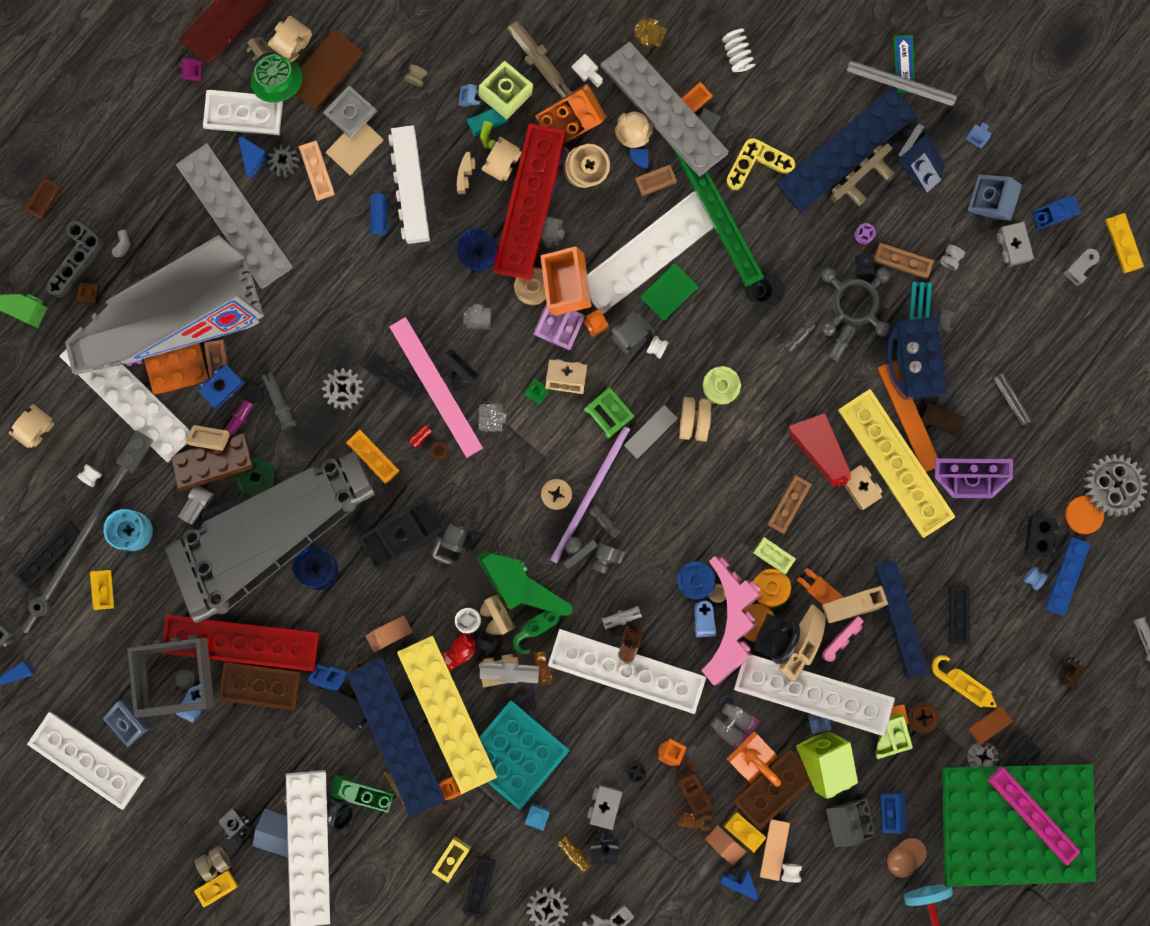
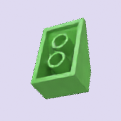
(27, 309)

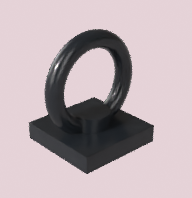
(777, 638)

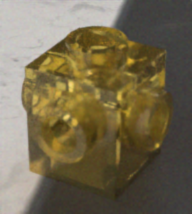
(649, 32)

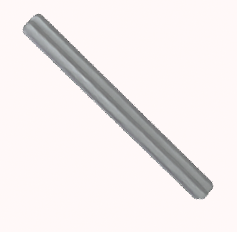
(901, 83)

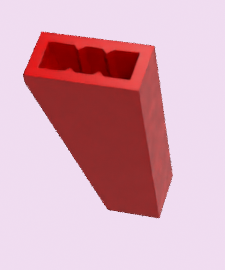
(821, 447)

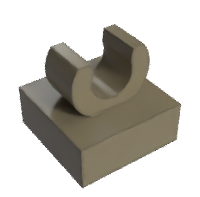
(259, 47)

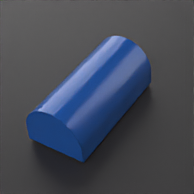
(378, 214)

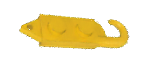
(964, 684)

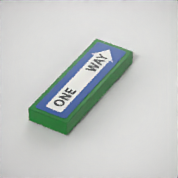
(904, 58)

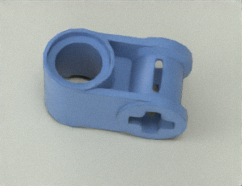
(705, 622)
(191, 698)

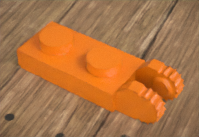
(820, 589)

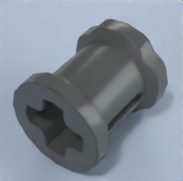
(944, 320)

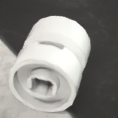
(467, 620)

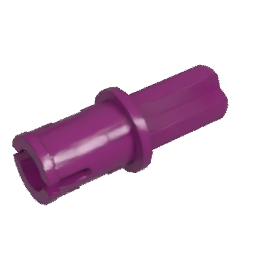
(238, 417)

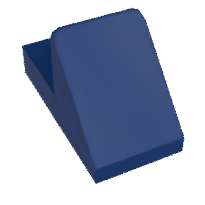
(744, 887)

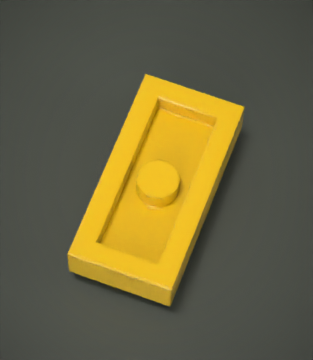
(101, 589)
(745, 831)
(216, 888)

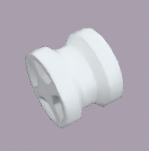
(657, 347)
(89, 475)
(791, 872)

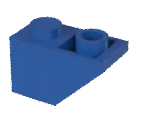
(1056, 212)

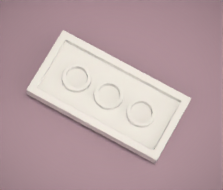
(241, 113)

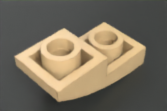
(465, 169)

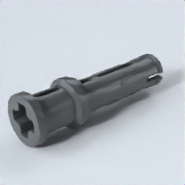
(282, 409)

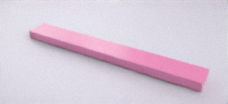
(436, 387)

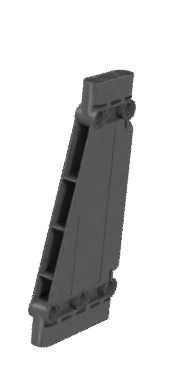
(263, 534)

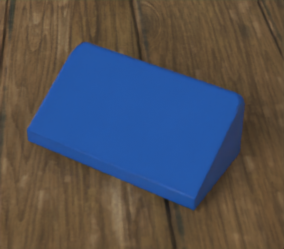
(893, 813)

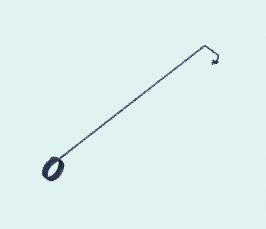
(469, 536)
(719, 699)

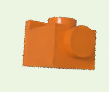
(595, 323)
(668, 751)

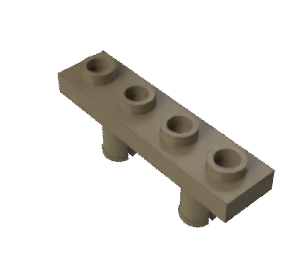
(866, 165)

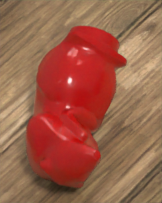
(461, 651)

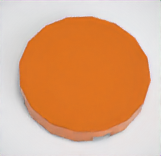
(1082, 516)

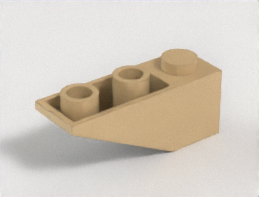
(855, 604)

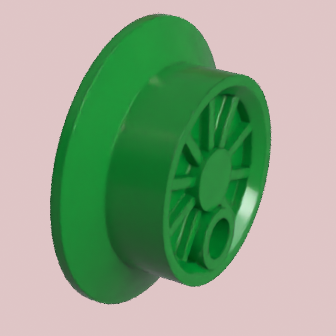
(276, 78)

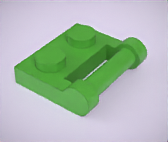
(614, 409)

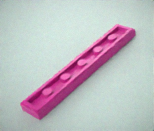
(1033, 815)

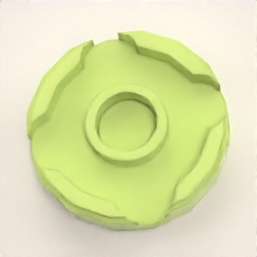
(721, 385)

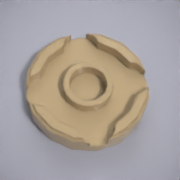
(531, 291)

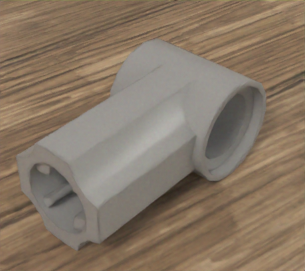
(198, 500)

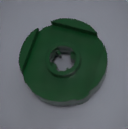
(266, 481)

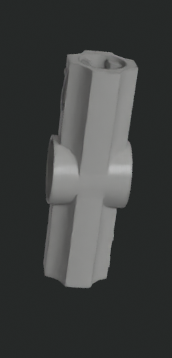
(509, 672)

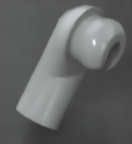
(123, 246)

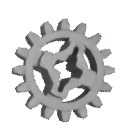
(350, 381)
(556, 910)

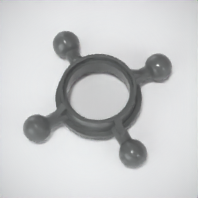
(829, 327)

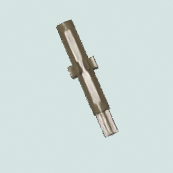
(537, 56)

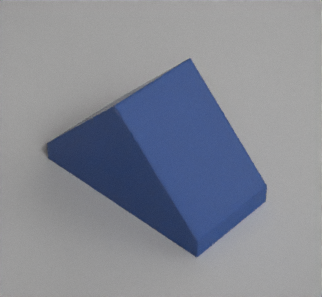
(252, 156)

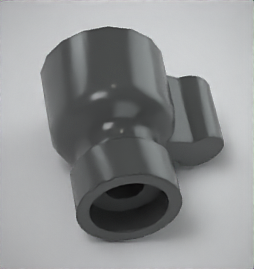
(605, 555)

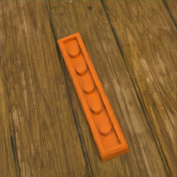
(910, 421)

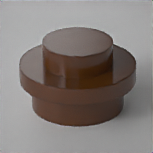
(439, 450)

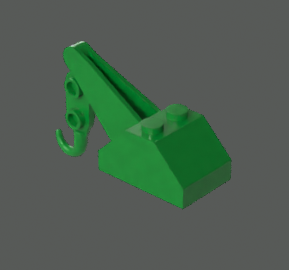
(516, 587)

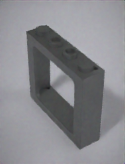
(139, 675)

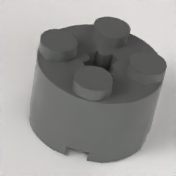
(632, 333)

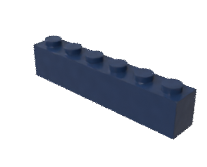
(901, 620)

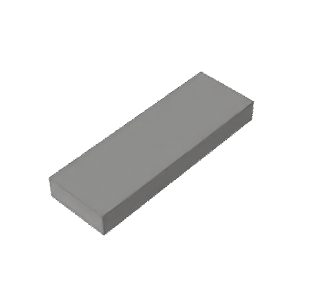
(650, 432)

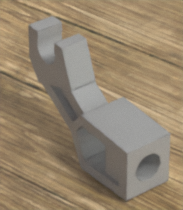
(624, 912)

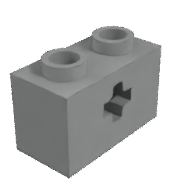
(1017, 234)
(604, 818)

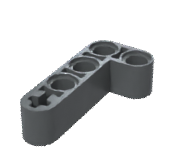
(71, 260)

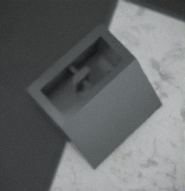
(851, 823)

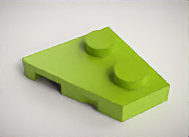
(895, 738)

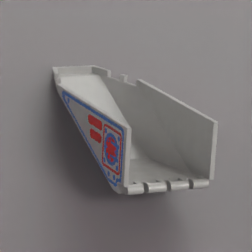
(175, 307)

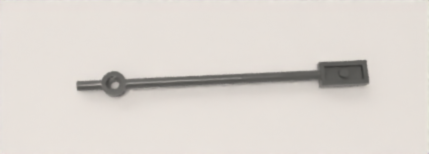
(129, 461)

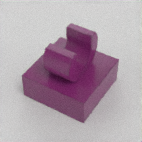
(191, 69)

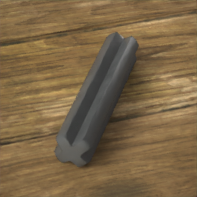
(1012, 399)

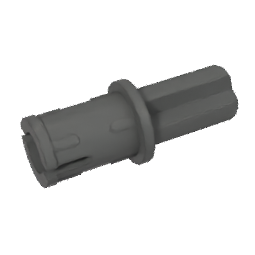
(842, 342)

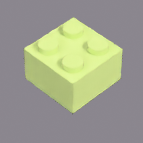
(505, 90)

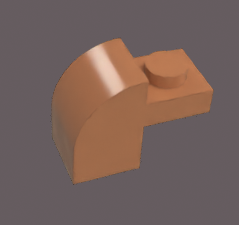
(388, 633)

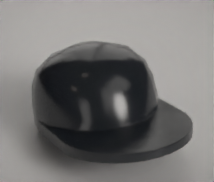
(766, 291)

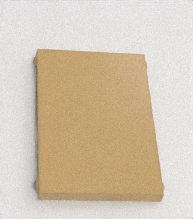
(352, 152)

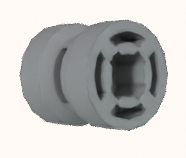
(952, 257)

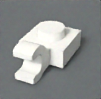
(587, 69)

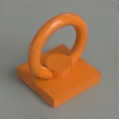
(753, 759)

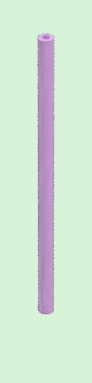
(590, 494)

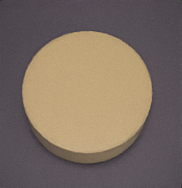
(718, 594)

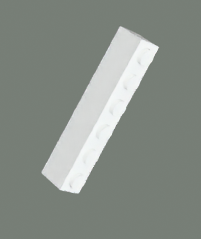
(410, 184)

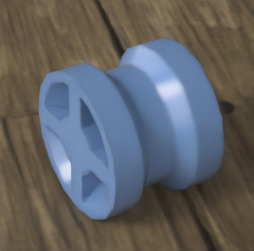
(1035, 578)

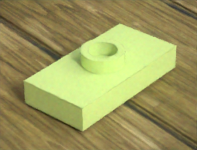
(774, 555)

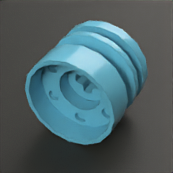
(118, 525)

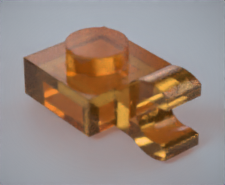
(688, 820)

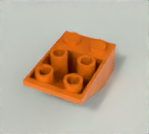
(573, 113)

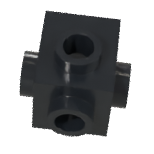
(235, 825)

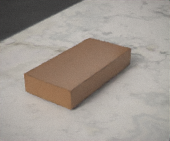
(656, 180)

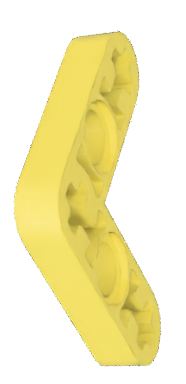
(758, 156)

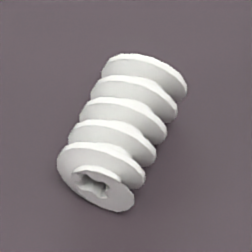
(737, 51)

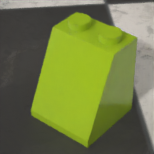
(828, 763)

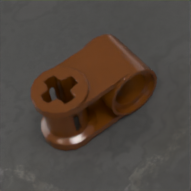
(629, 644)

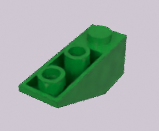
(361, 793)

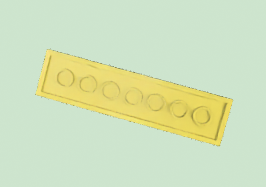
(896, 463)
(447, 714)

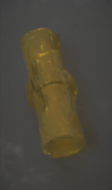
(573, 854)

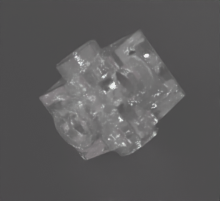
(491, 417)

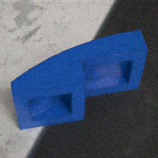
(327, 678)

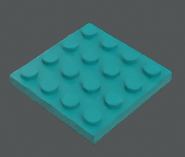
(520, 753)

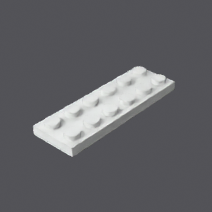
(86, 760)

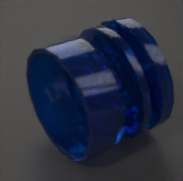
(479, 239)
(307, 562)

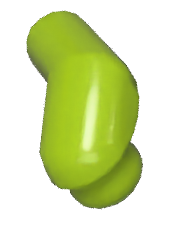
(485, 136)

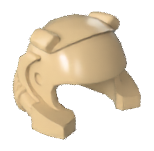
(633, 129)

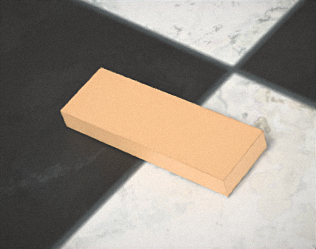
(316, 170)
(774, 849)

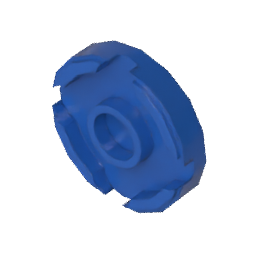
(696, 580)

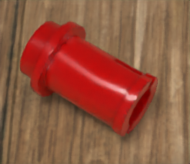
(419, 436)

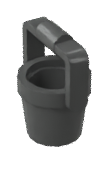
(453, 540)

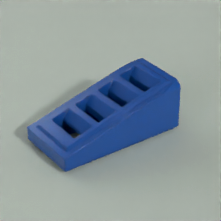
(18, 672)

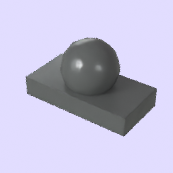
(577, 550)

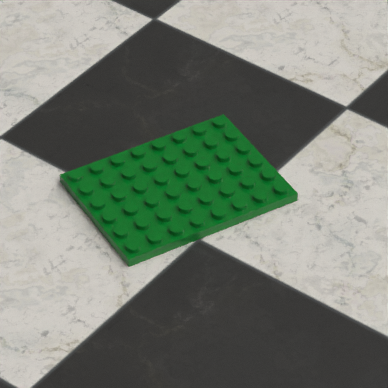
(992, 842)

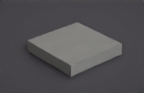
(350, 111)

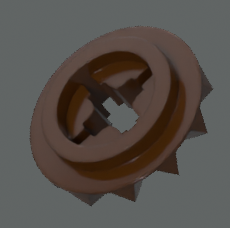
(930, 723)

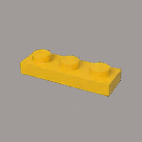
(1124, 243)

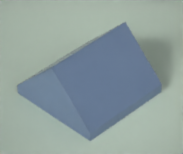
(123, 723)
(272, 833)

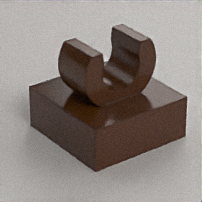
(87, 293)

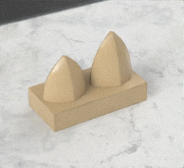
(501, 620)

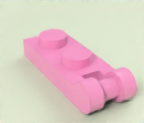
(841, 639)

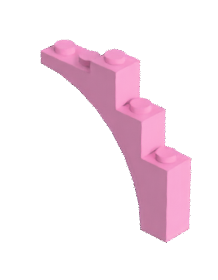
(739, 597)

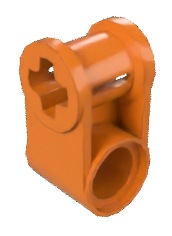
(446, 789)

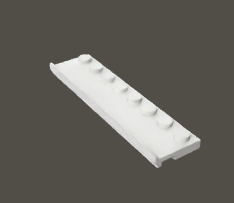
(648, 253)

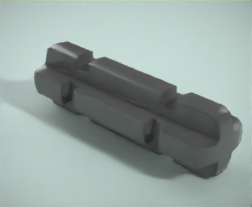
(807, 327)
(604, 521)

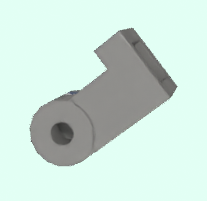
(1080, 265)

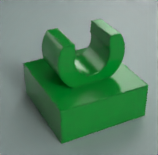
(536, 391)

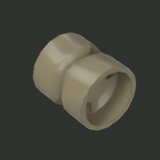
(211, 864)

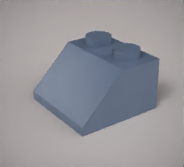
(995, 197)

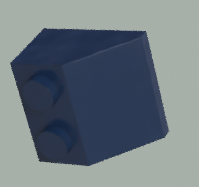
(923, 164)

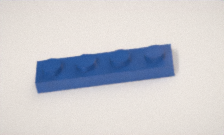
(1067, 576)

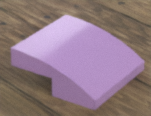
(559, 329)

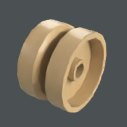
(597, 165)
(698, 419)

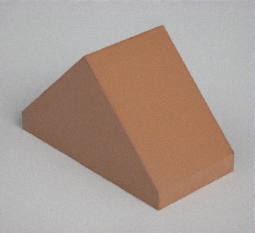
(725, 845)

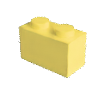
(451, 859)

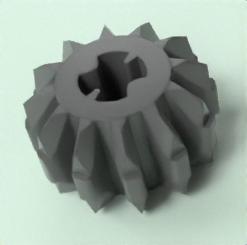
(278, 166)

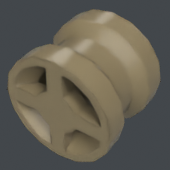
(415, 75)

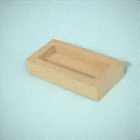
(208, 437)

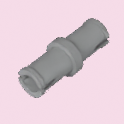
(621, 617)

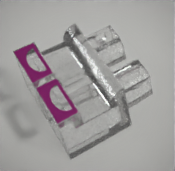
(736, 717)

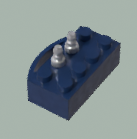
(917, 359)

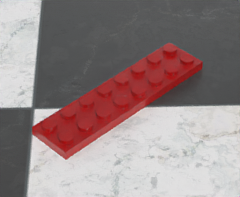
(529, 201)
(246, 642)

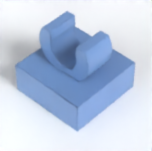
(467, 95)
(979, 135)
(818, 723)

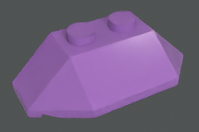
(973, 476)

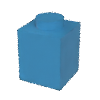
(537, 816)

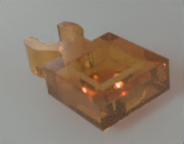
(544, 672)

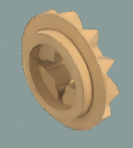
(551, 486)

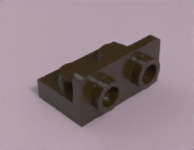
(1073, 675)

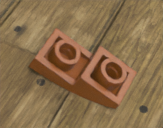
(990, 725)

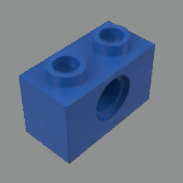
(219, 397)

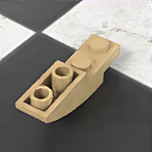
(811, 634)

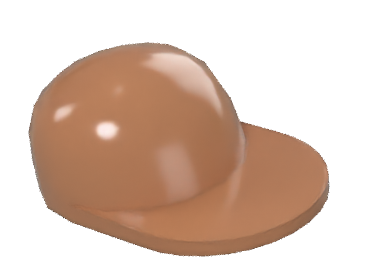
(906, 857)

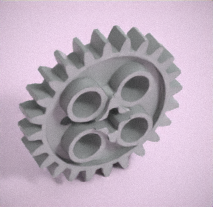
(1129, 476)

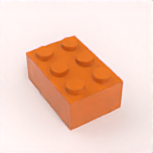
(565, 281)

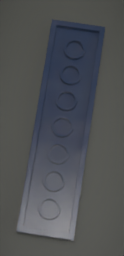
(846, 150)
(396, 737)

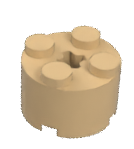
(290, 38)
(501, 158)
(31, 426)

